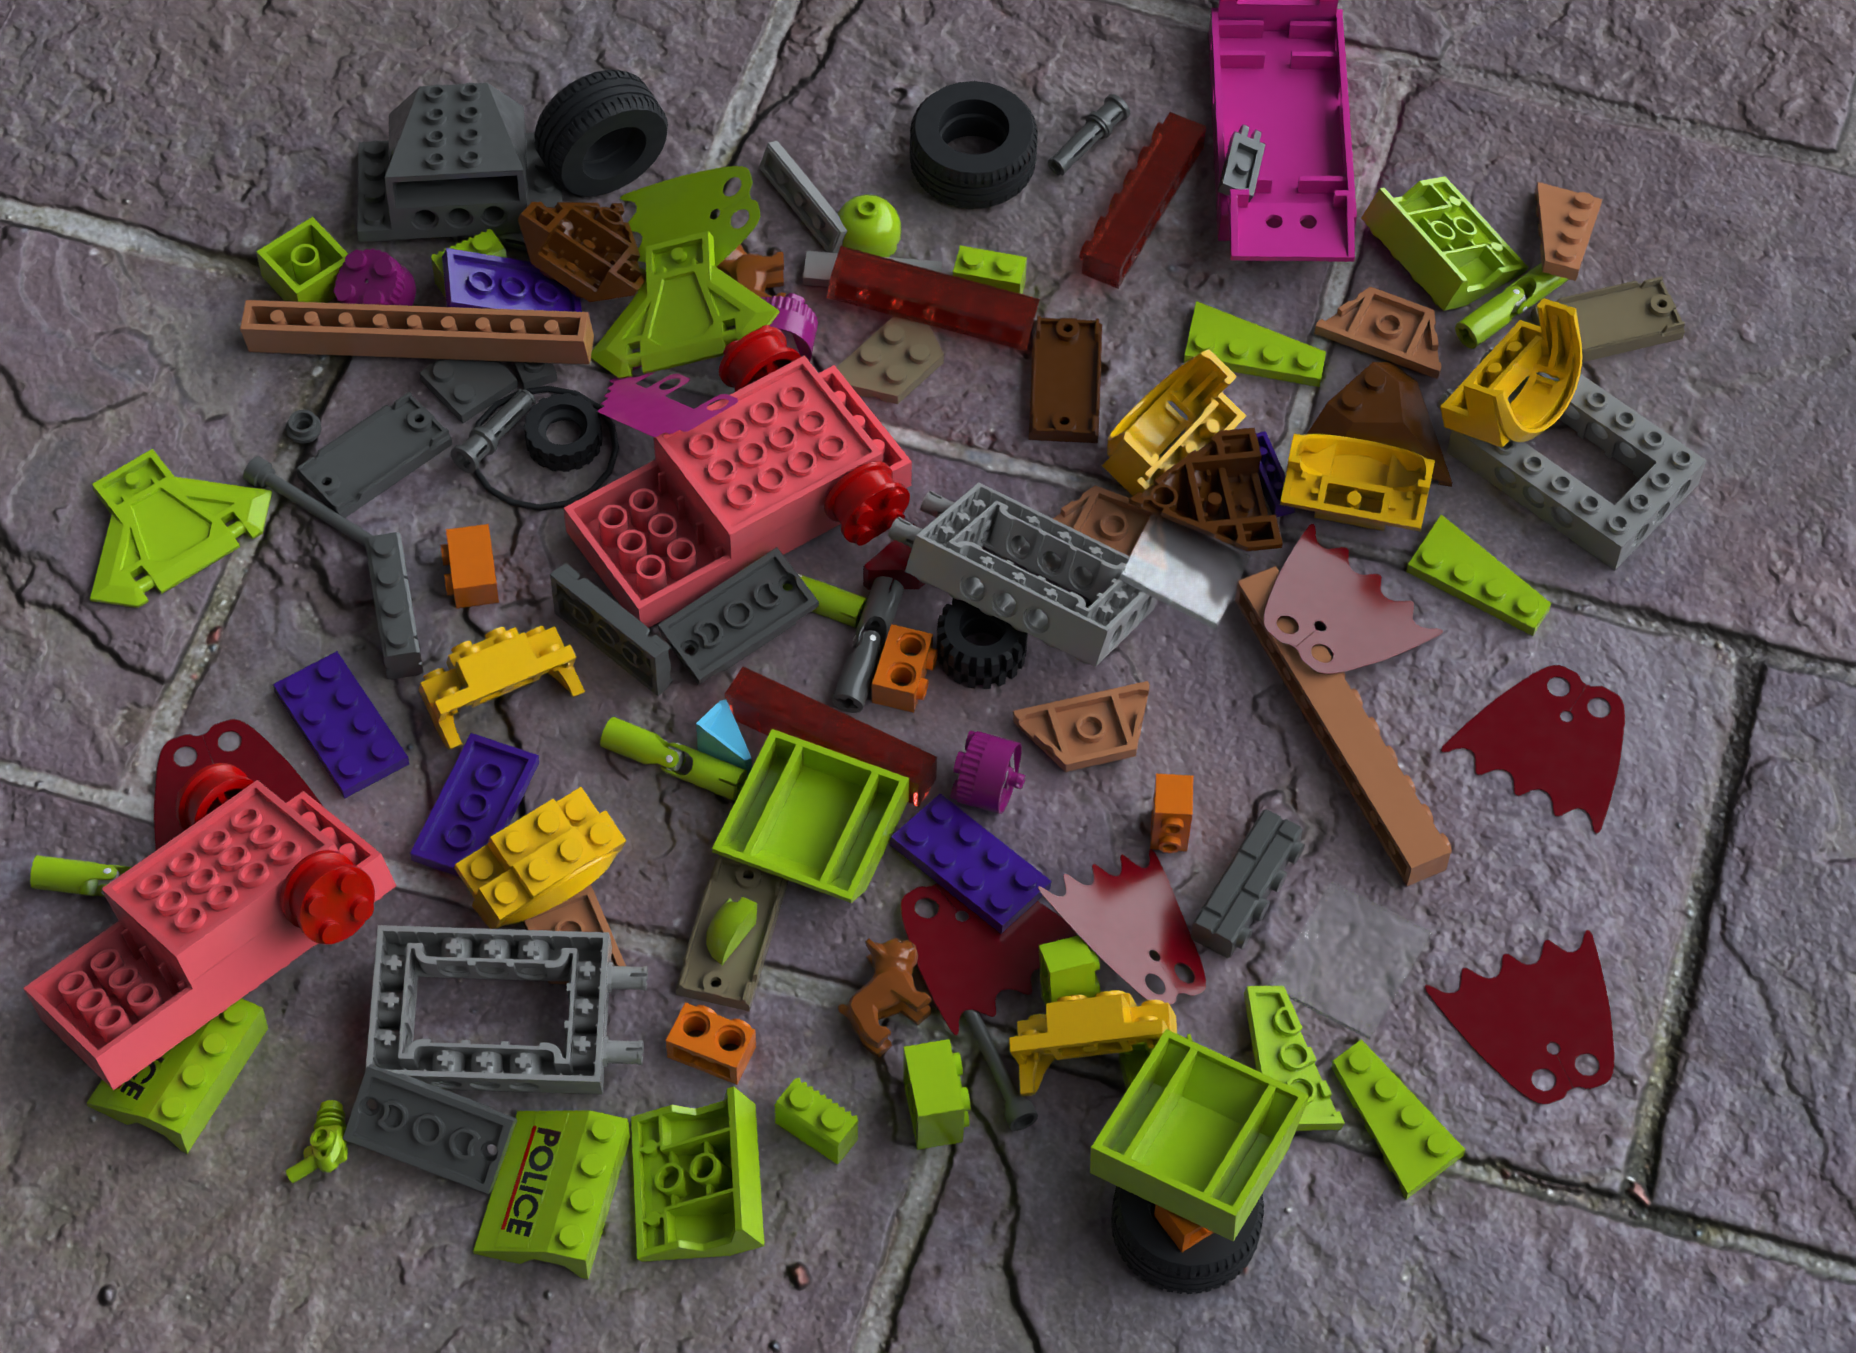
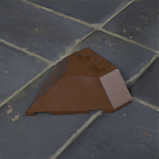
(583, 248)
(1385, 409)
(1217, 493)

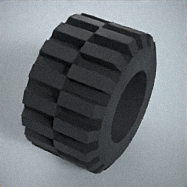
(973, 662)

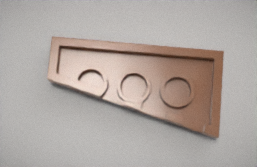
(1564, 228)

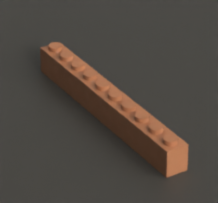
(417, 332)
(1351, 743)

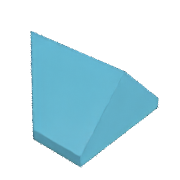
(721, 738)

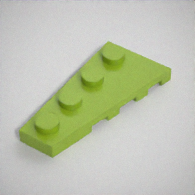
(1252, 348)
(1473, 575)
(1285, 1056)
(1403, 1128)

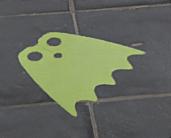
(684, 208)

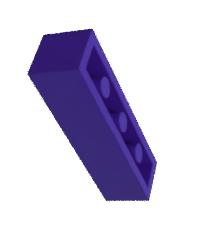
(1271, 477)

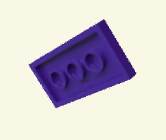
(501, 283)
(341, 724)
(474, 802)
(970, 863)

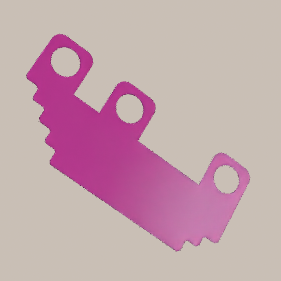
(653, 412)

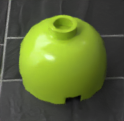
(871, 225)

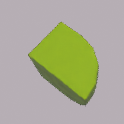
(730, 927)

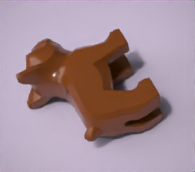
(755, 270)
(886, 994)

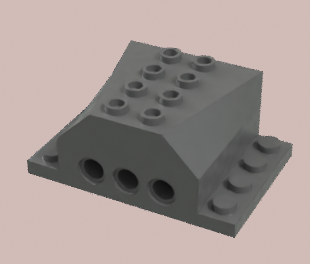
(451, 167)

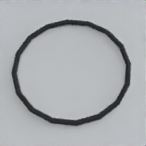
(560, 504)

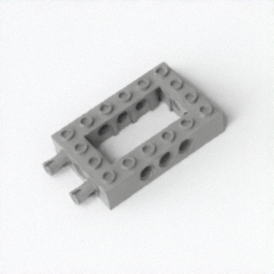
(1605, 530)
(952, 559)
(503, 954)

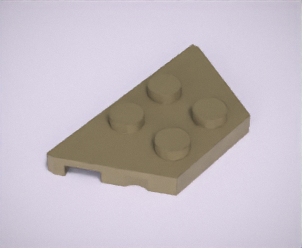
(893, 360)

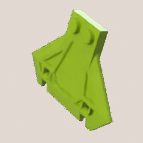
(681, 311)
(167, 528)

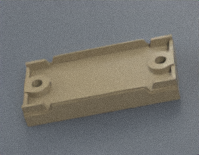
(1623, 318)
(744, 966)

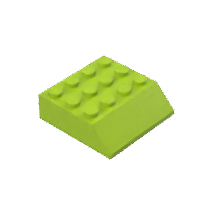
(814, 816)
(1198, 1134)

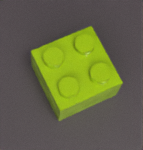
(303, 263)
(935, 1093)

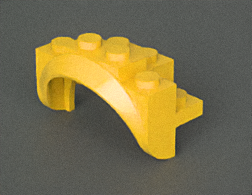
(1357, 481)
(493, 669)
(540, 860)
(1085, 1028)

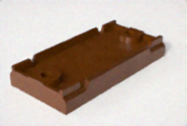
(1065, 380)

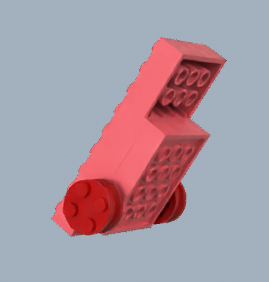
(754, 478)
(208, 920)

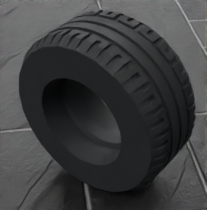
(980, 111)
(600, 132)
(1160, 1261)

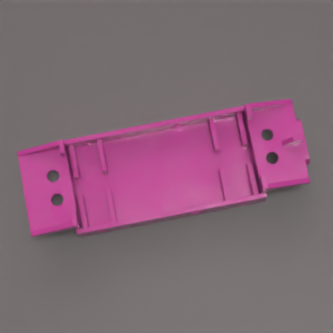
(1287, 77)

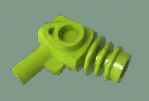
(326, 1141)

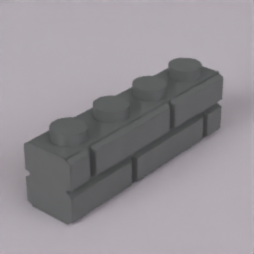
(393, 606)
(1247, 884)

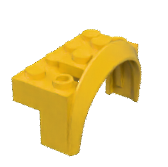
(1481, 401)
(1155, 424)

